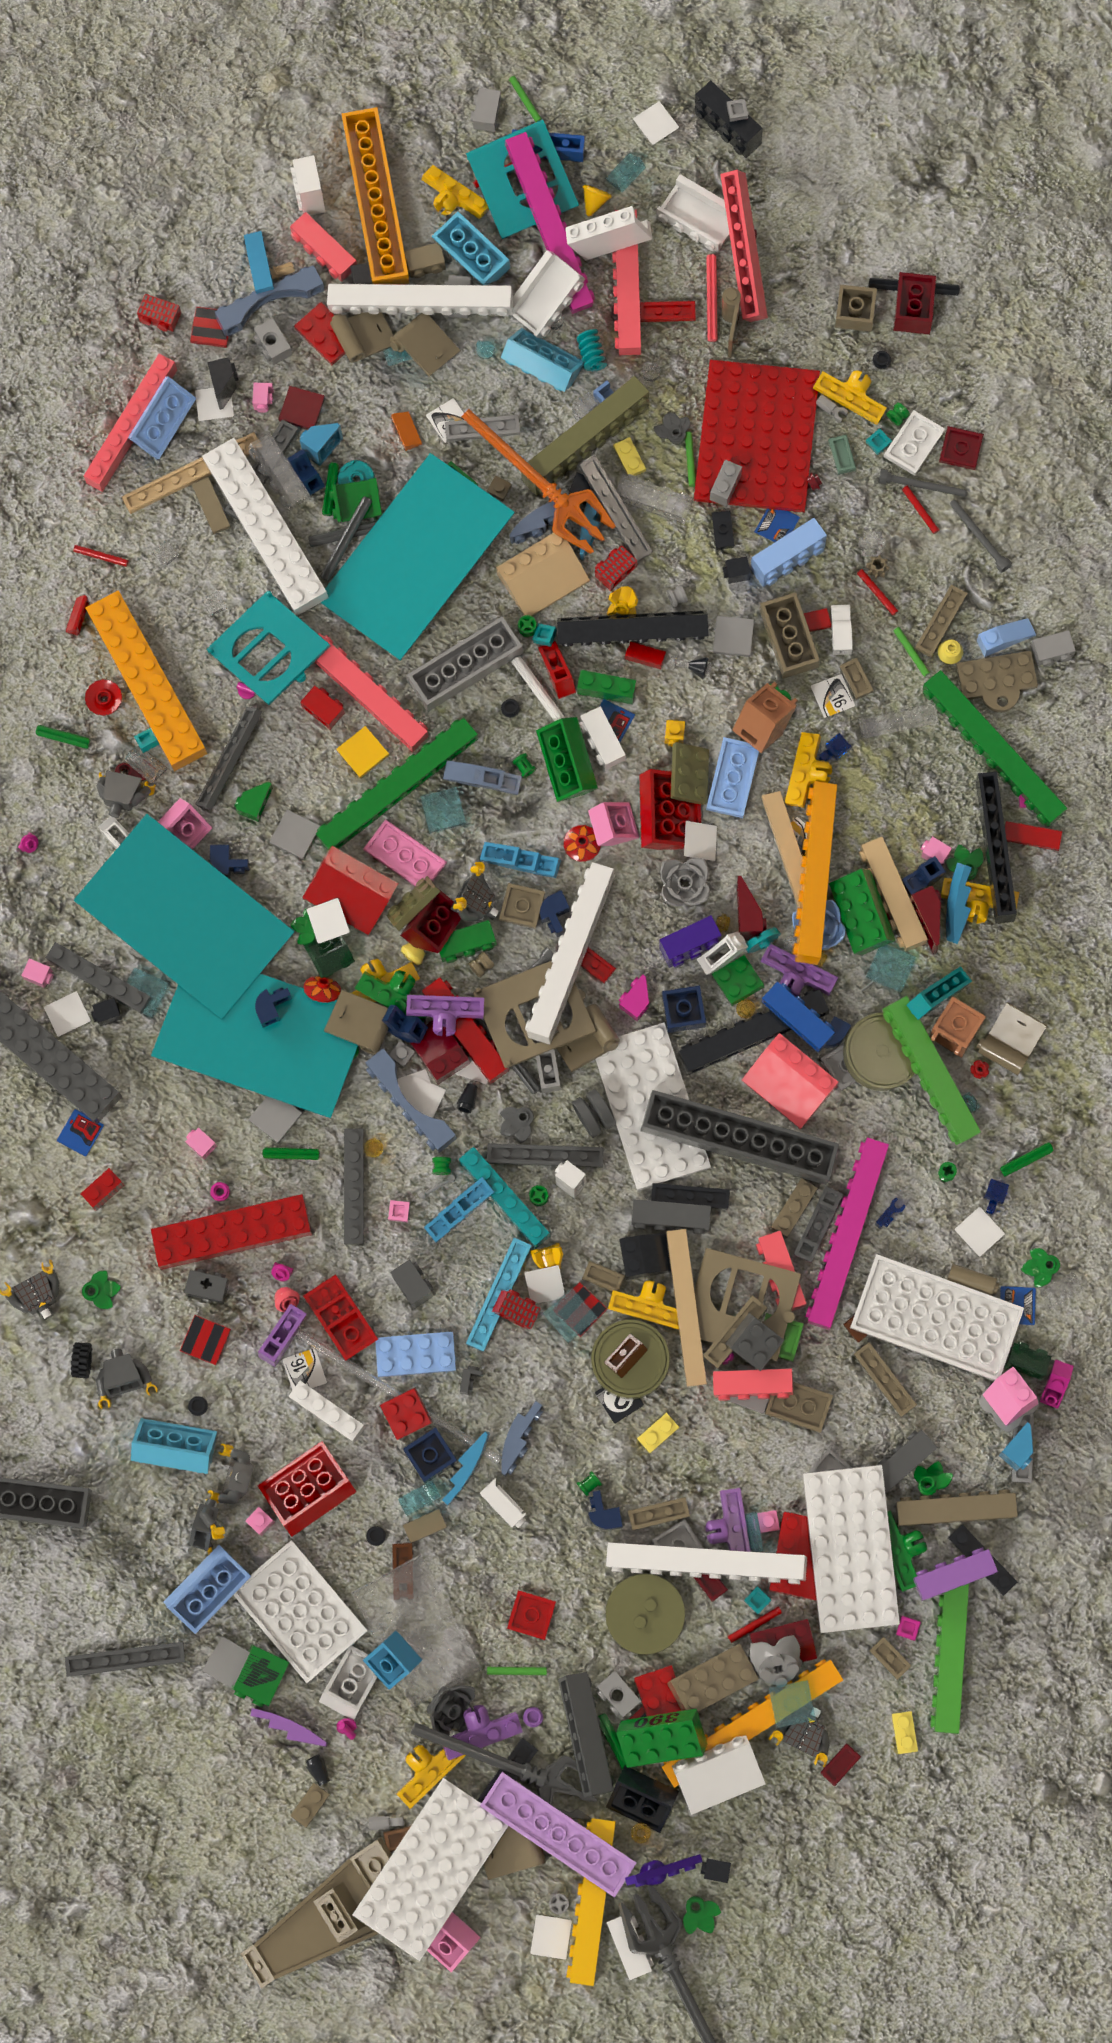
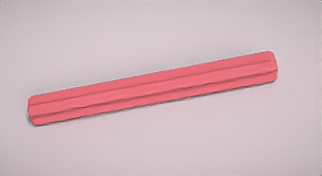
(711, 298)

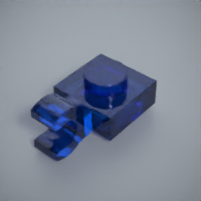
(835, 748)
(996, 1194)
(886, 1218)

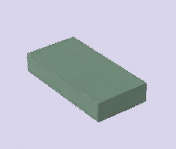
(842, 454)

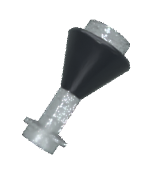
(700, 667)

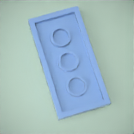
(162, 417)
(732, 778)
(415, 1354)

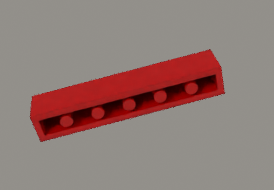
(472, 1037)

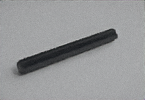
(892, 284)

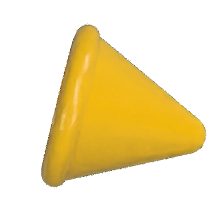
(594, 199)

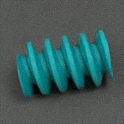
(590, 350)

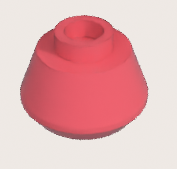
(285, 1297)

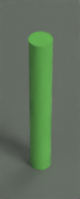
(523, 96)
(690, 459)
(911, 651)
(516, 1670)

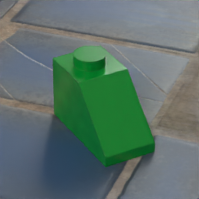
(253, 801)

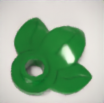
(964, 857)
(304, 927)
(1038, 1267)
(103, 1288)
(932, 1476)
(702, 1917)

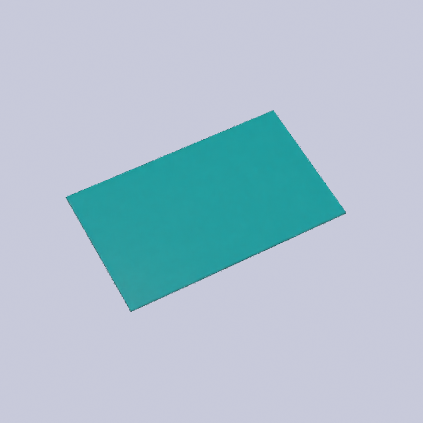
(416, 556)
(184, 916)
(281, 1061)

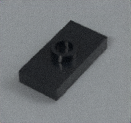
(722, 530)

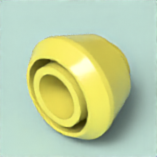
(950, 651)
(413, 954)

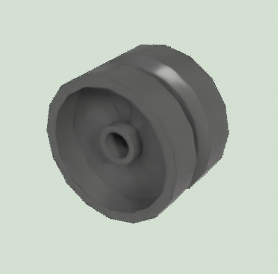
(596, 1111)

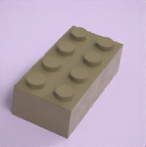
(789, 635)
(713, 1680)

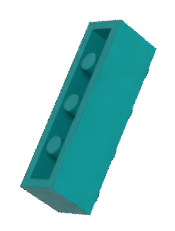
(939, 993)

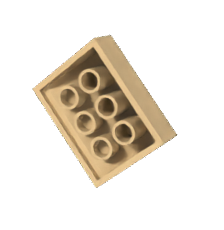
(542, 574)

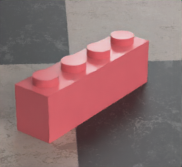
(322, 246)
(777, 1255)
(753, 1383)

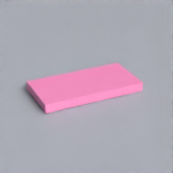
(403, 854)

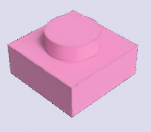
(399, 1211)
(768, 1521)

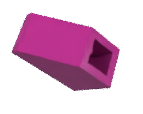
(636, 1000)
(1056, 1383)

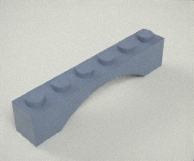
(302, 284)
(435, 1130)

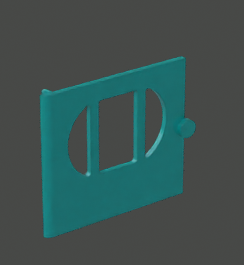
(492, 178)
(284, 625)

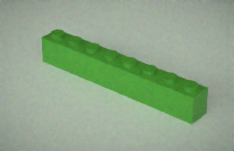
(931, 1071)
(950, 1660)

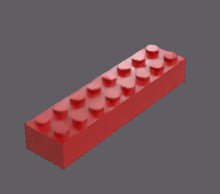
(231, 1232)

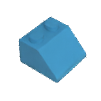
(321, 441)
(1019, 1449)
(392, 1660)

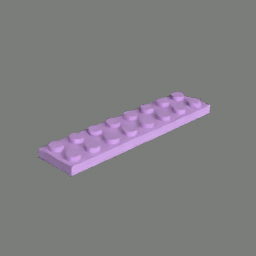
(558, 1834)

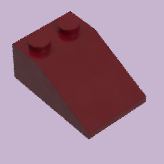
(914, 303)
(927, 907)
(750, 916)
(440, 1054)

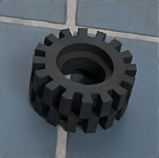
(81, 1360)

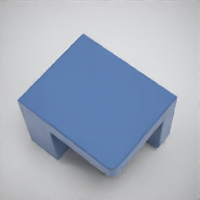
(603, 391)

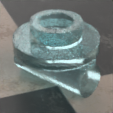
(485, 349)
(971, 1102)

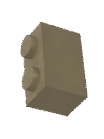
(425, 260)

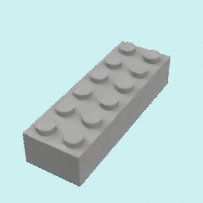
(465, 663)

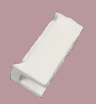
(108, 824)
(736, 944)
(504, 1505)

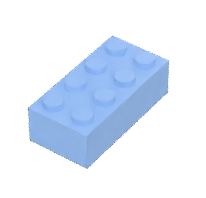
(788, 553)
(207, 1589)

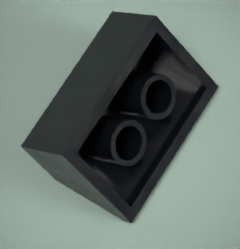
(642, 1799)

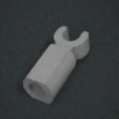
(831, 407)
(384, 1822)

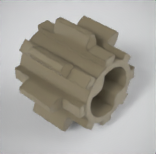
(872, 568)

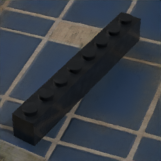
(632, 627)
(996, 847)
(743, 1036)

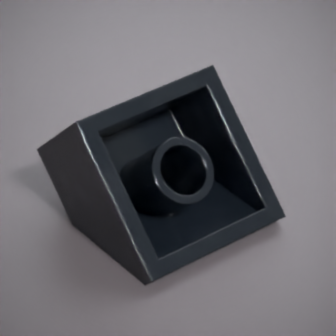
(223, 379)

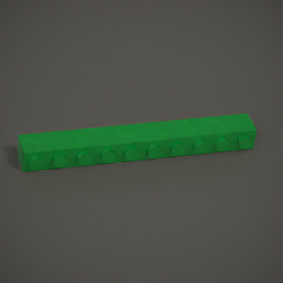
(994, 748)
(397, 785)

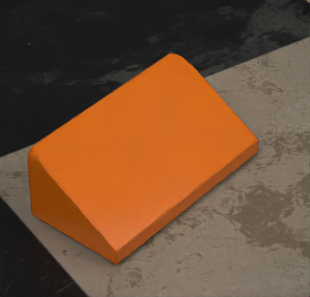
(406, 430)

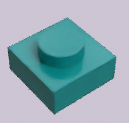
(878, 441)
(544, 634)
(146, 740)
(757, 1600)

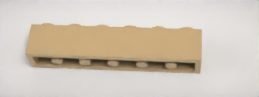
(893, 894)

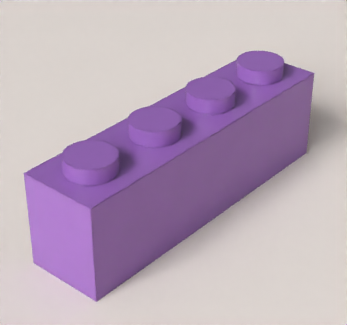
(954, 1575)

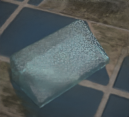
(626, 172)
(394, 357)
(419, 1498)
(753, 1532)

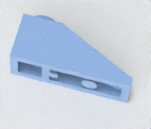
(1004, 636)

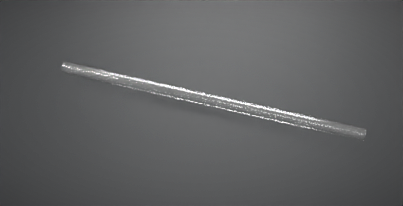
(390, 1391)

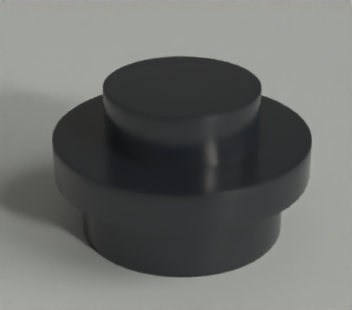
(881, 360)
(510, 708)
(198, 1406)
(376, 1536)

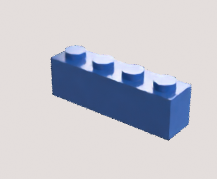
(567, 146)
(798, 1016)

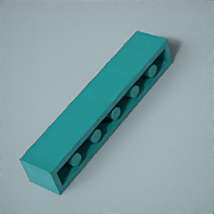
(505, 1198)

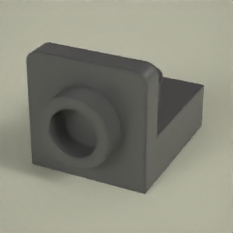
(467, 1382)

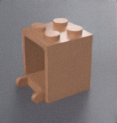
(764, 717)
(957, 1027)

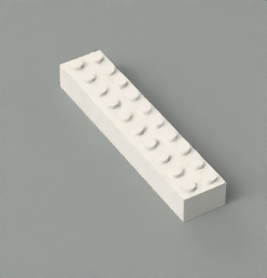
(265, 526)

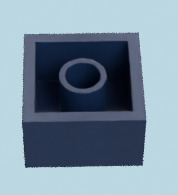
(683, 1009)
(430, 1455)

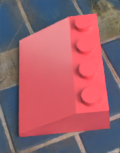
(790, 1081)

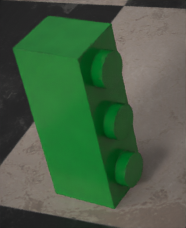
(606, 687)
(468, 941)

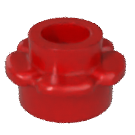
(979, 1064)

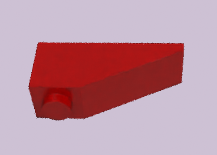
(557, 670)

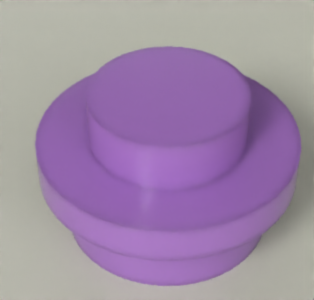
(533, 1717)

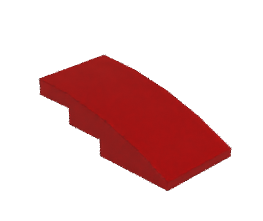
(340, 1317)

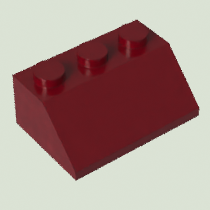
(432, 925)
(799, 1629)

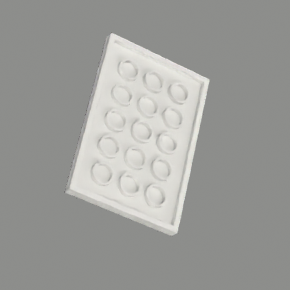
(299, 1611)

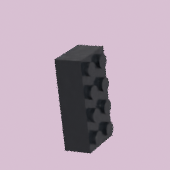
(712, 107)

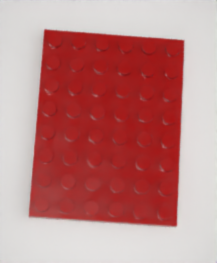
(764, 424)

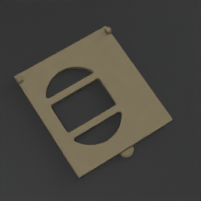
(520, 989)
(713, 1321)

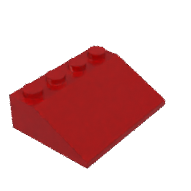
(662, 817)
(358, 887)
(306, 1488)
(795, 1540)

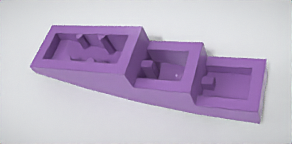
(295, 1731)

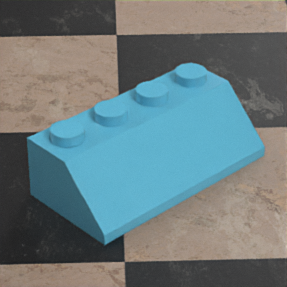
(472, 249)
(542, 359)
(173, 1446)

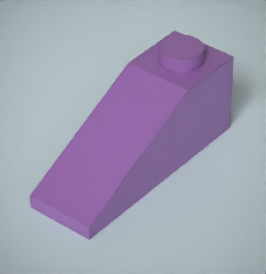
(281, 1335)

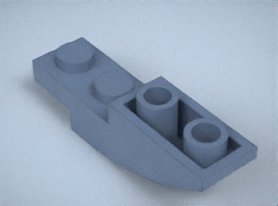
(533, 524)
(482, 776)
(514, 1444)

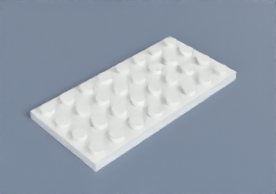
(629, 1074)
(937, 1318)
(851, 1548)
(430, 1870)

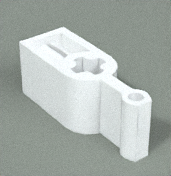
(841, 630)

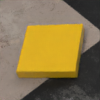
(362, 752)

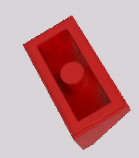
(77, 615)
(645, 655)

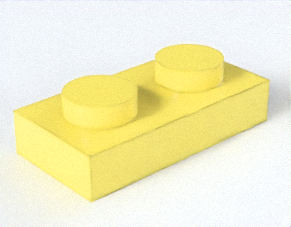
(629, 457)
(658, 1433)
(904, 1732)

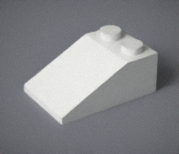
(349, 1684)

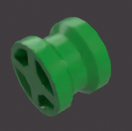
(898, 414)
(527, 622)
(441, 1166)
(537, 1192)

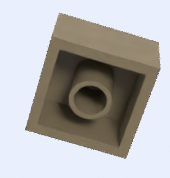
(855, 308)

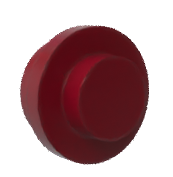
(814, 481)

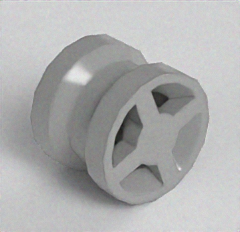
(677, 596)
(559, 1903)

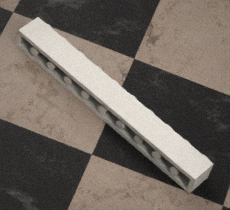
(420, 299)
(570, 953)
(706, 1561)

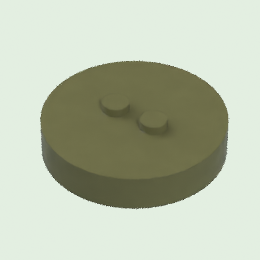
(876, 1055)
(646, 1374)
(645, 1614)

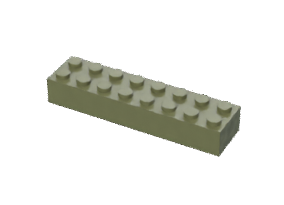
(589, 433)

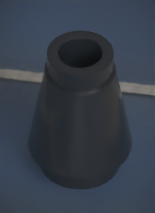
(467, 1100)
(317, 1769)

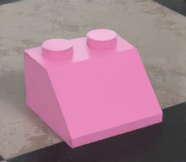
(185, 823)
(613, 823)
(1010, 1396)
(453, 1942)

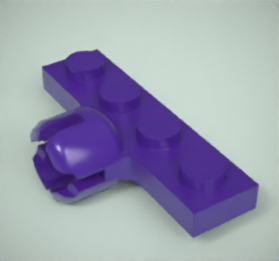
(656, 1872)

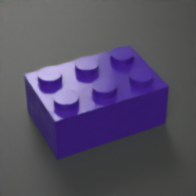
(689, 942)

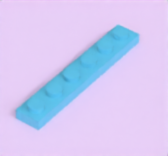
(504, 1281)

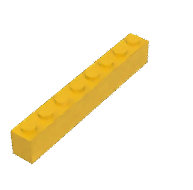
(590, 1917)

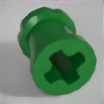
(529, 768)
(953, 1170)
(589, 1483)

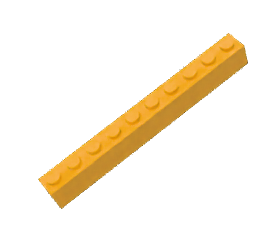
(815, 873)
(761, 1716)

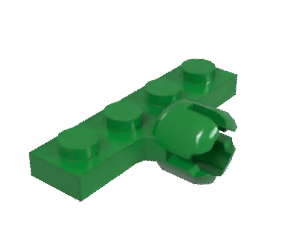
(388, 993)
(902, 1553)

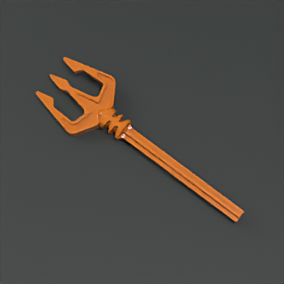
(566, 505)

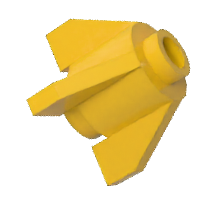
(623, 601)
(547, 1256)

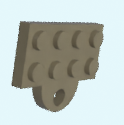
(997, 678)

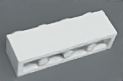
(326, 1411)

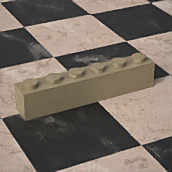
(956, 1509)

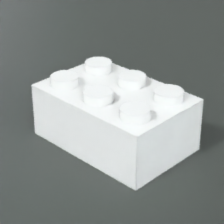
(307, 186)

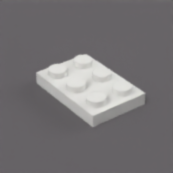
(914, 442)

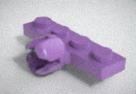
(797, 973)
(445, 1010)
(732, 1526)
(483, 1731)

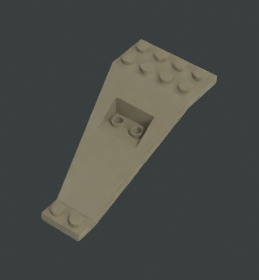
(314, 1926)

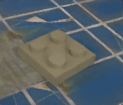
(521, 906)

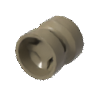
(481, 964)

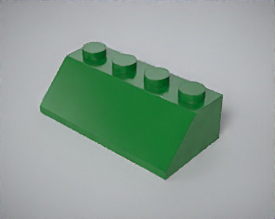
(566, 759)

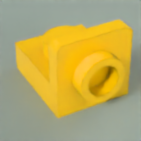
(674, 732)

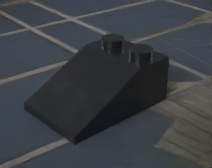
(645, 1255)

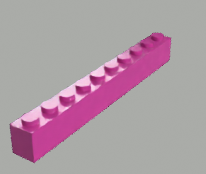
(545, 211)
(848, 1233)

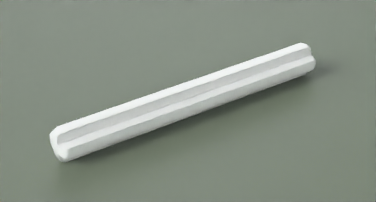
(537, 688)

